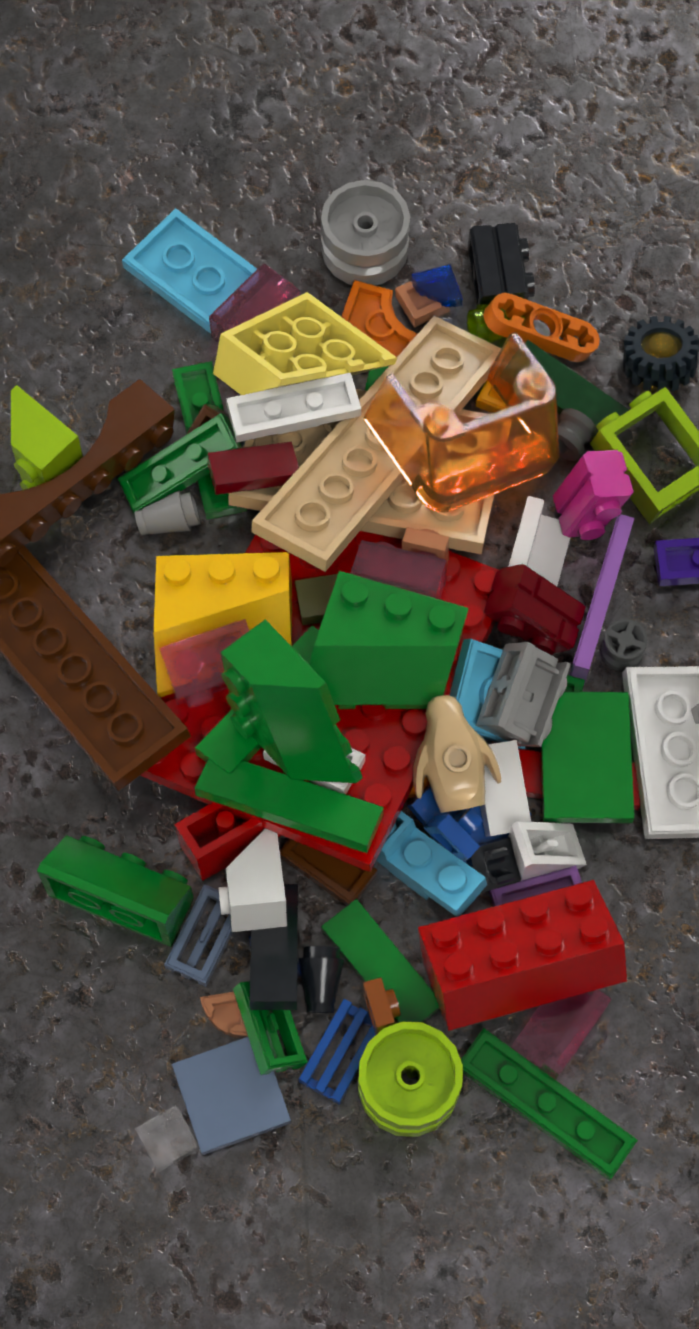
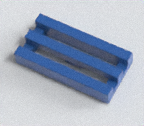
(360, 1017)

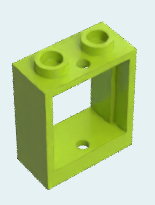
(645, 497)

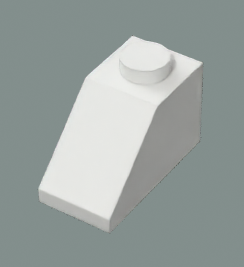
(255, 886)

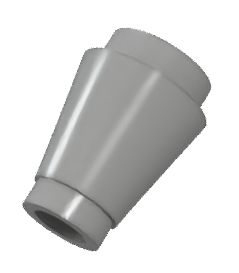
(168, 515)

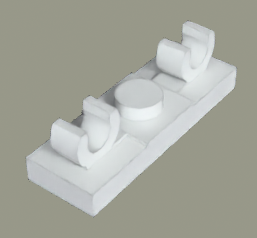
(293, 407)

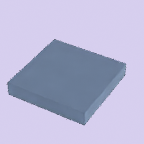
(229, 1096)

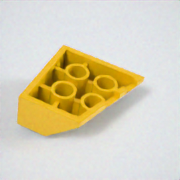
(217, 590)

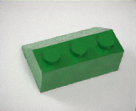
(117, 888)

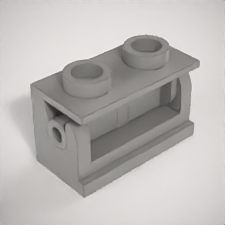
(523, 695)

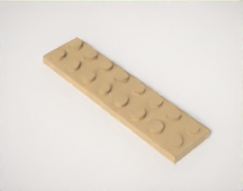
(350, 469)

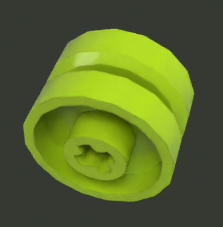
(418, 1052)

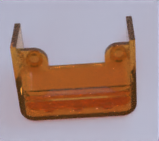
(466, 462)

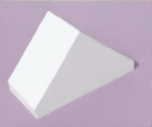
(545, 847)

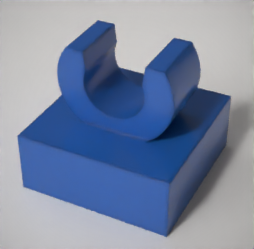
(455, 832)

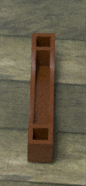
(133, 426)

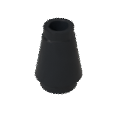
(320, 977)

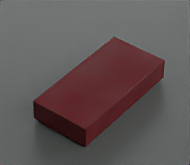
(252, 467)

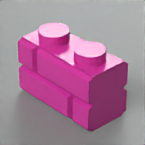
(593, 494)

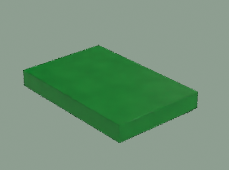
(588, 760)

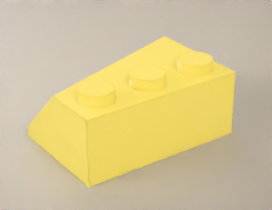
(294, 346)

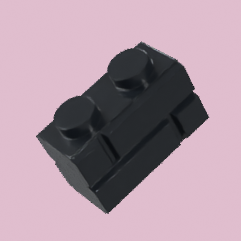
(498, 262)

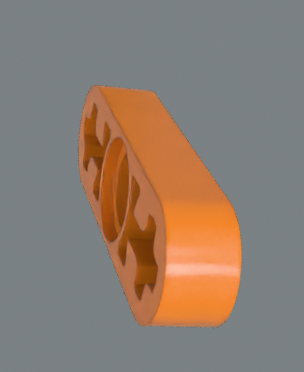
(559, 324)

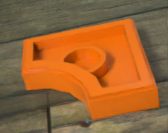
(372, 313)

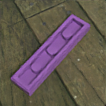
(601, 597)

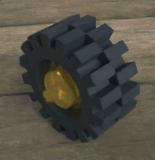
(660, 354)

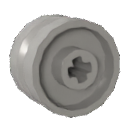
(365, 232)

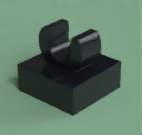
(496, 863)

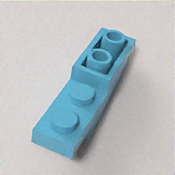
(430, 867)

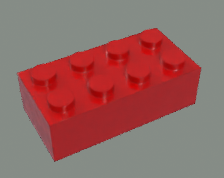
(522, 954)

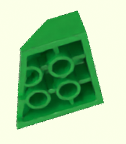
(385, 644)
(285, 707)

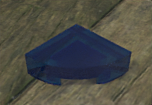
(438, 285)

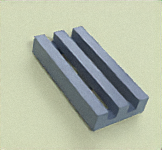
(189, 969)

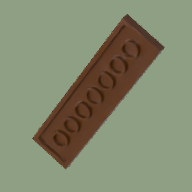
(82, 675)

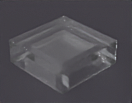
(167, 1138)

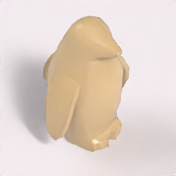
(453, 758)

